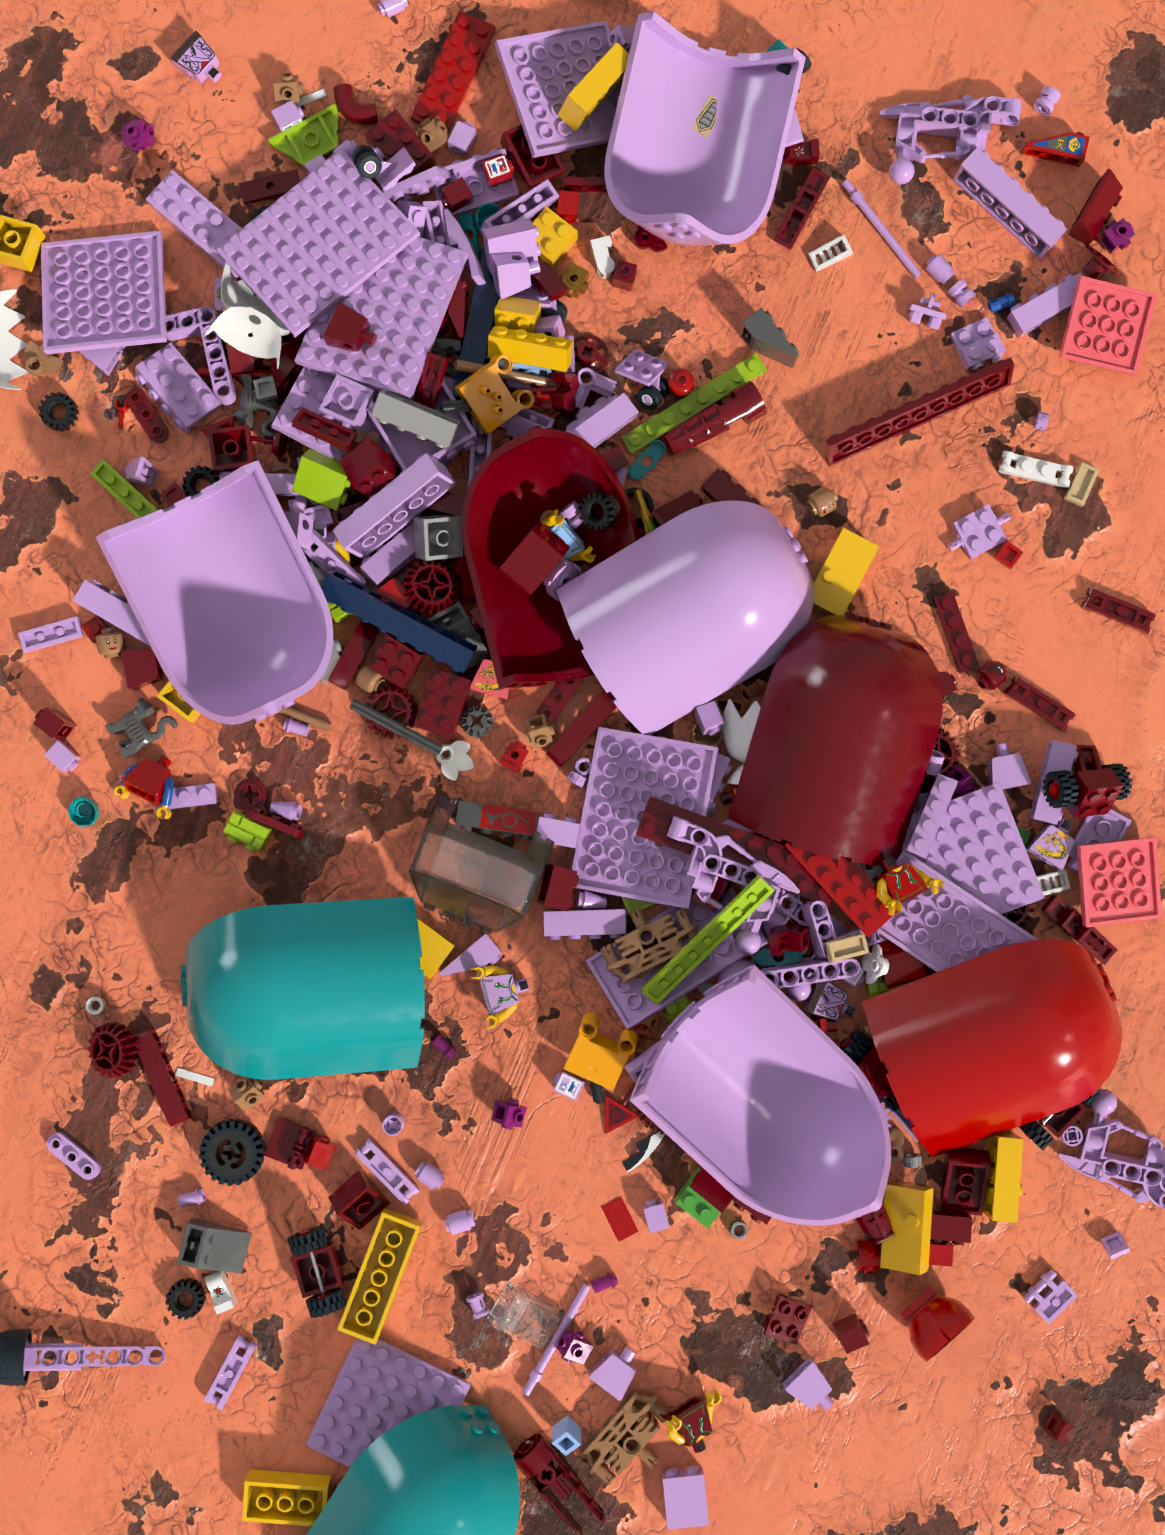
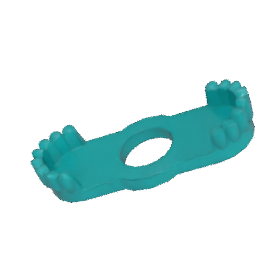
(466, 221)
(655, 451)
(764, 958)

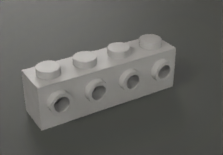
(416, 418)

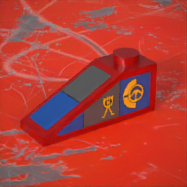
(1063, 148)

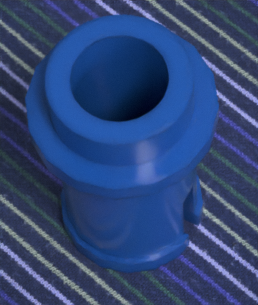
(1002, 302)

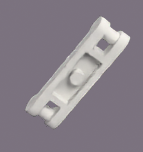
(1035, 469)

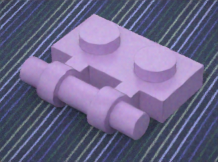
(1054, 1300)

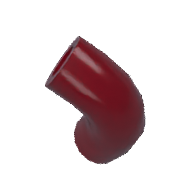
(352, 110)

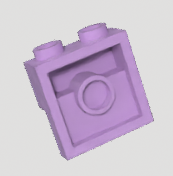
(977, 344)
(346, 402)

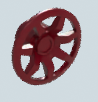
(1096, 266)
(588, 354)

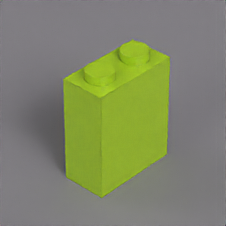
(322, 480)

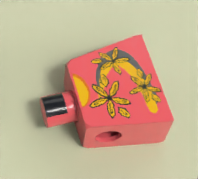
(486, 681)

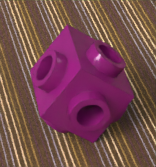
(138, 134)
(1117, 235)
(965, 782)
(508, 1113)
(574, 1347)

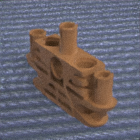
(642, 961)
(625, 1422)

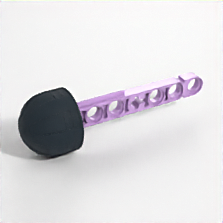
(20, 1356)

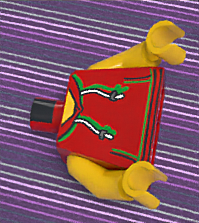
(902, 884)

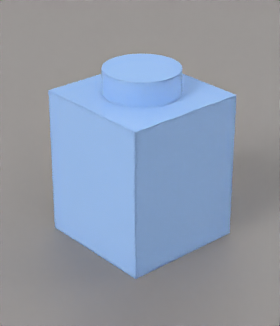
(566, 1435)

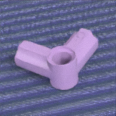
(598, 384)

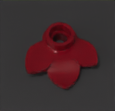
(652, 242)

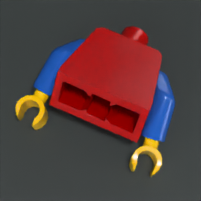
(150, 782)

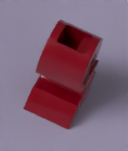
(564, 398)

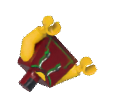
(692, 1421)

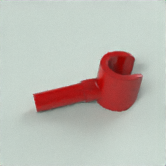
(122, 410)

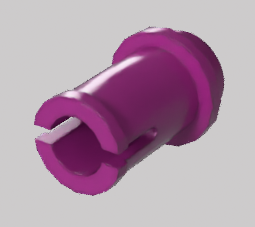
(444, 1047)
(604, 1282)

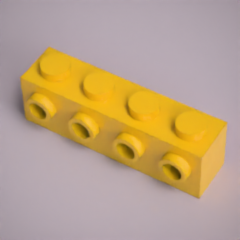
(531, 348)

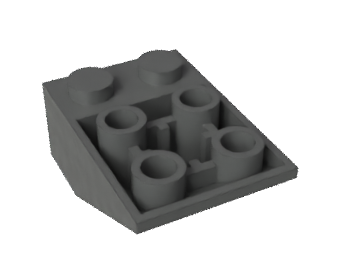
(768, 340)
(457, 622)
(213, 1247)

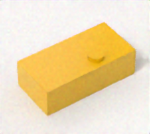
(594, 87)
(842, 572)
(434, 948)
(1004, 1178)
(910, 1217)
(284, 1497)

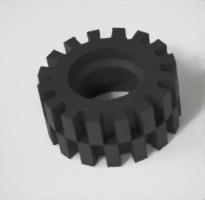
(50, 403)
(193, 475)
(608, 510)
(174, 1304)

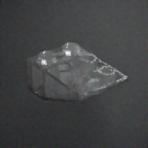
(525, 1316)

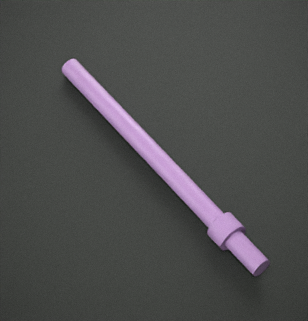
(857, 198)
(536, 1373)

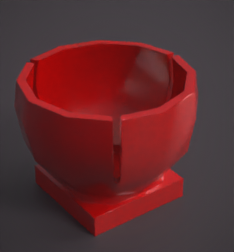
(935, 1322)

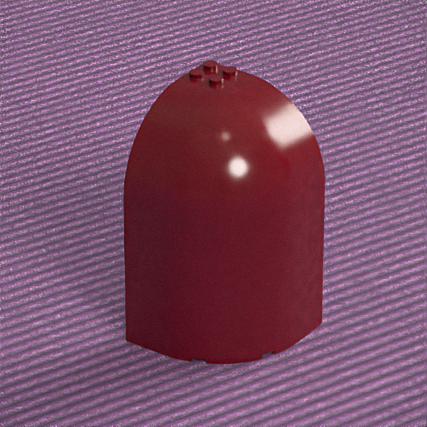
(502, 504)
(842, 741)

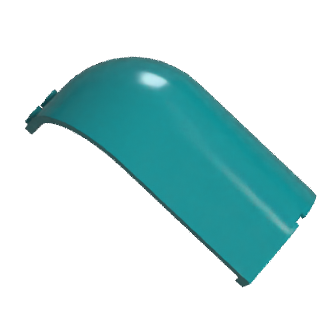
(308, 988)
(429, 1477)

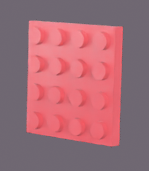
(1107, 325)
(1119, 881)

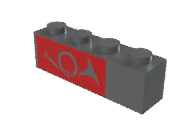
(497, 819)

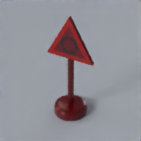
(279, 440)
(616, 1113)

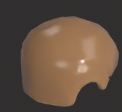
(698, 738)

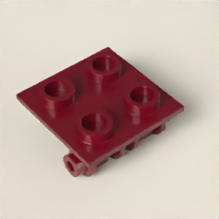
(289, 1143)
(787, 1319)

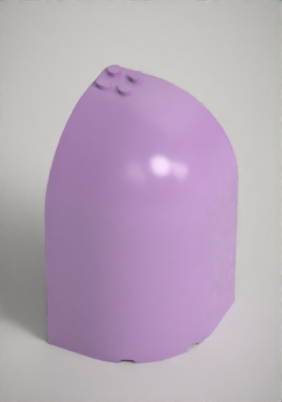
(672, 176)
(226, 598)
(690, 609)
(768, 1105)

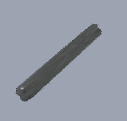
(396, 727)

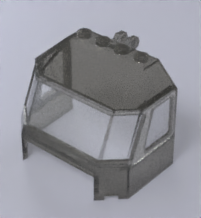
(474, 875)

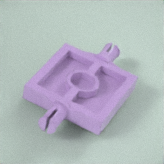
(979, 531)

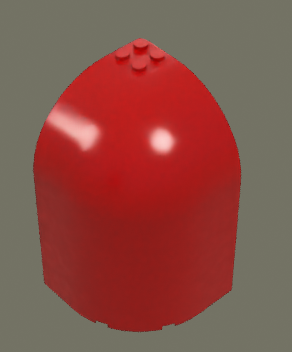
(997, 1041)

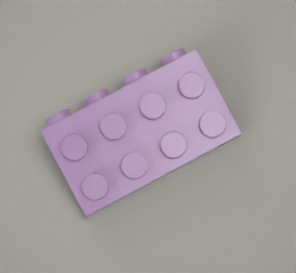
(475, 178)
(176, 387)

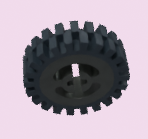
(227, 1171)

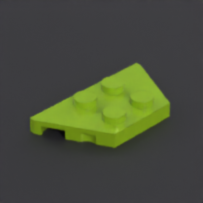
(310, 137)

